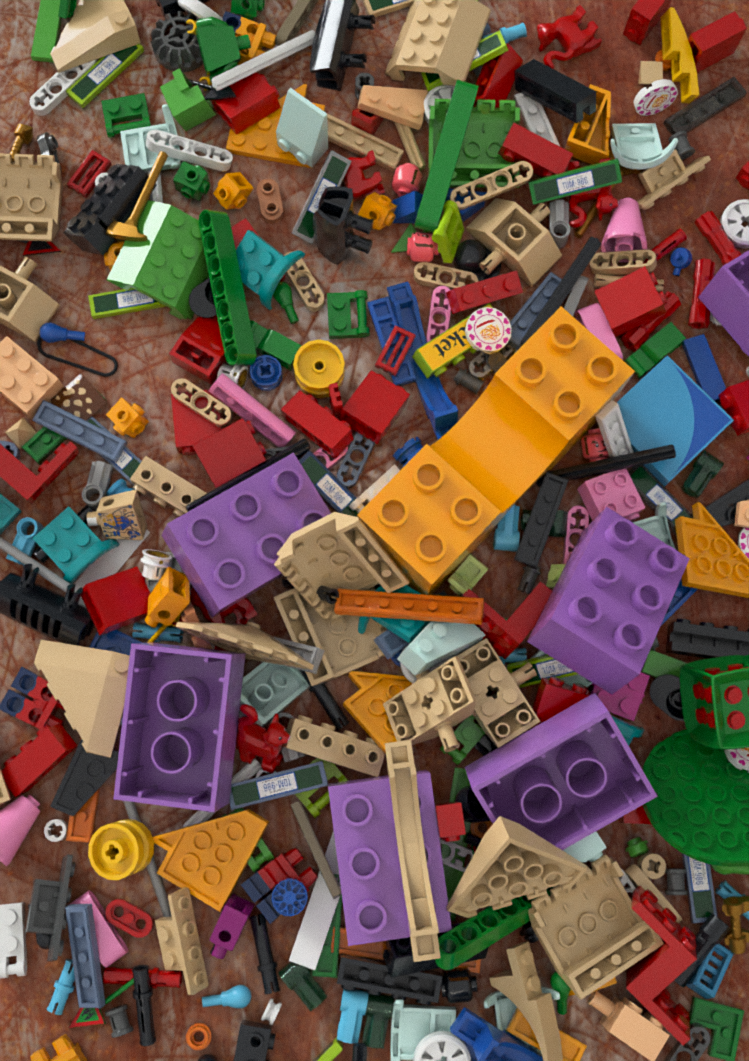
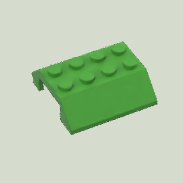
(481, 141)
(165, 264)

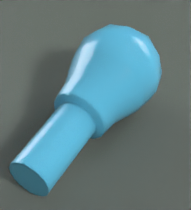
(236, 997)

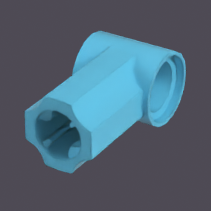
(507, 534)
(22, 540)
(352, 1009)

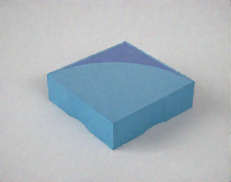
(670, 410)

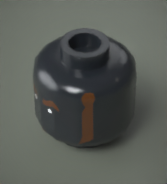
(458, 985)

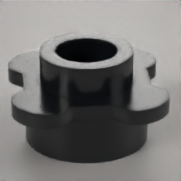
(528, 933)

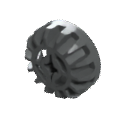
(179, 47)

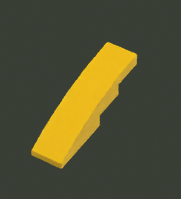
(678, 50)

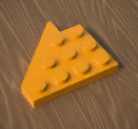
(260, 139)
(714, 557)
(367, 703)
(211, 855)

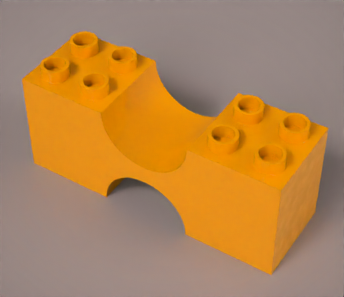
(493, 455)

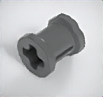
(362, 79)
(683, 146)
(675, 881)
(119, 1020)

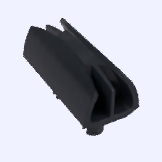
(333, 42)
(335, 223)
(44, 609)

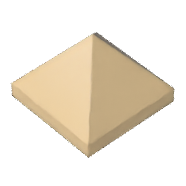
(21, 432)

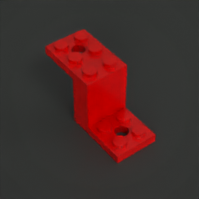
(25, 481)
(508, 635)
(657, 970)

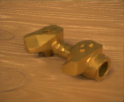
(23, 135)
(737, 936)

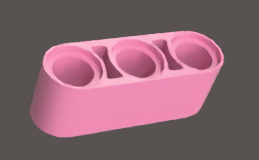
(595, 321)
(109, 942)

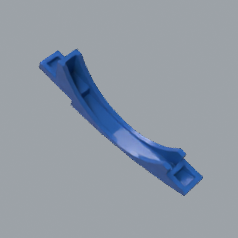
(437, 405)
(489, 1041)

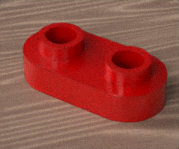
(129, 919)

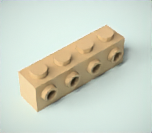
(164, 486)
(334, 747)

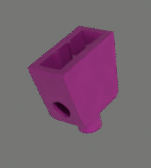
(230, 925)

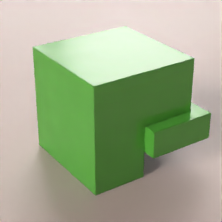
(186, 101)

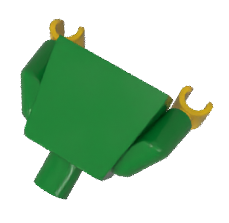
(217, 45)

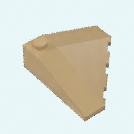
(95, 32)
(246, 639)
(90, 689)
(510, 865)

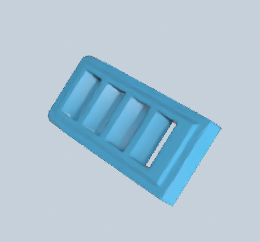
(717, 975)

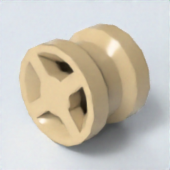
(647, 864)

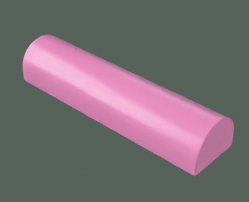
(250, 409)

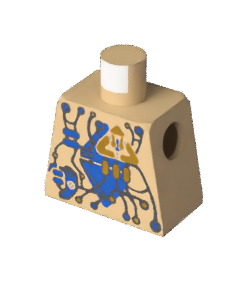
(120, 516)

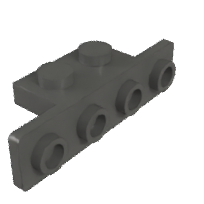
(48, 907)

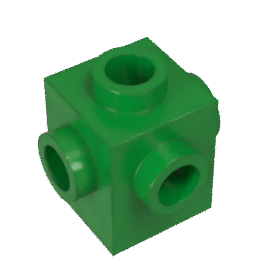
(247, 8)
(191, 181)

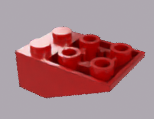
(200, 349)

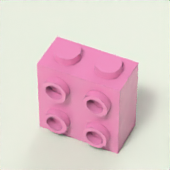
(612, 491)

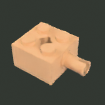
(626, 1023)

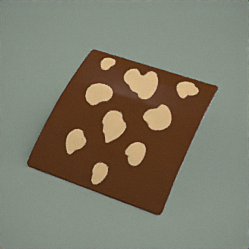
(79, 398)

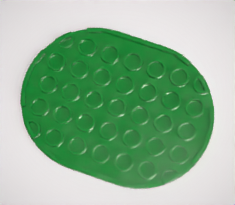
(699, 801)

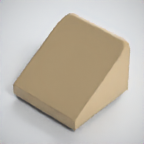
(650, 72)

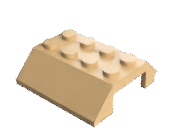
(439, 39)
(29, 197)
(337, 555)
(339, 638)
(592, 928)

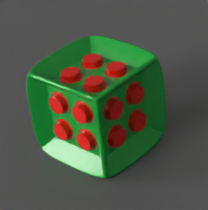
(717, 701)

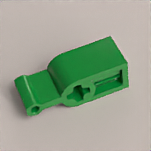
(274, 344)
(655, 349)

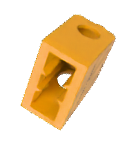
(168, 598)

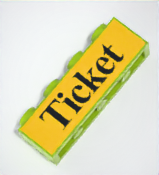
(444, 350)

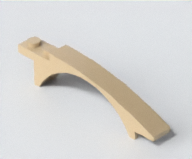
(411, 851)
(524, 990)

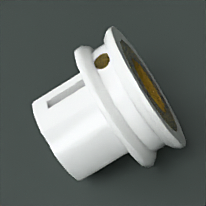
(235, 373)
(155, 563)

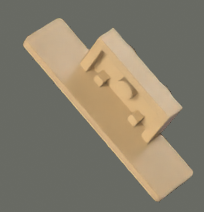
(665, 176)
(181, 941)

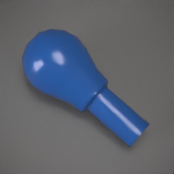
(53, 333)

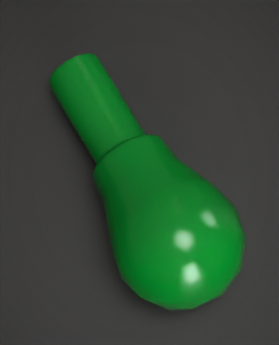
(283, 296)
(560, 986)

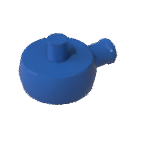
(680, 259)

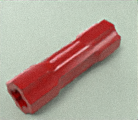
(712, 230)
(702, 275)
(638, 336)

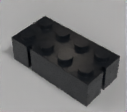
(111, 202)

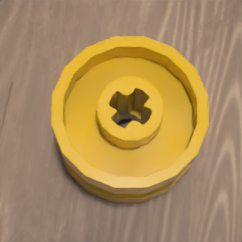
(314, 356)
(121, 849)

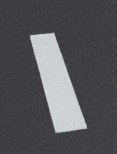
(109, 562)
(317, 917)

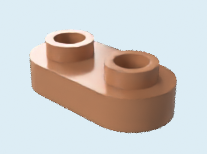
(270, 199)

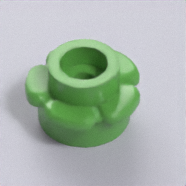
(637, 847)

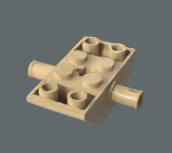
(515, 239)
(22, 303)
(432, 706)
(510, 711)

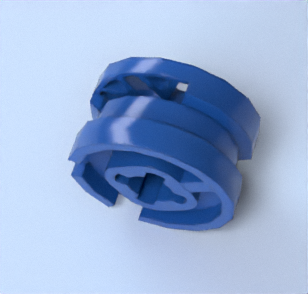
(266, 373)
(408, 451)
(289, 897)

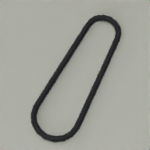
(77, 365)

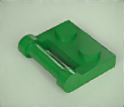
(123, 110)
(340, 315)

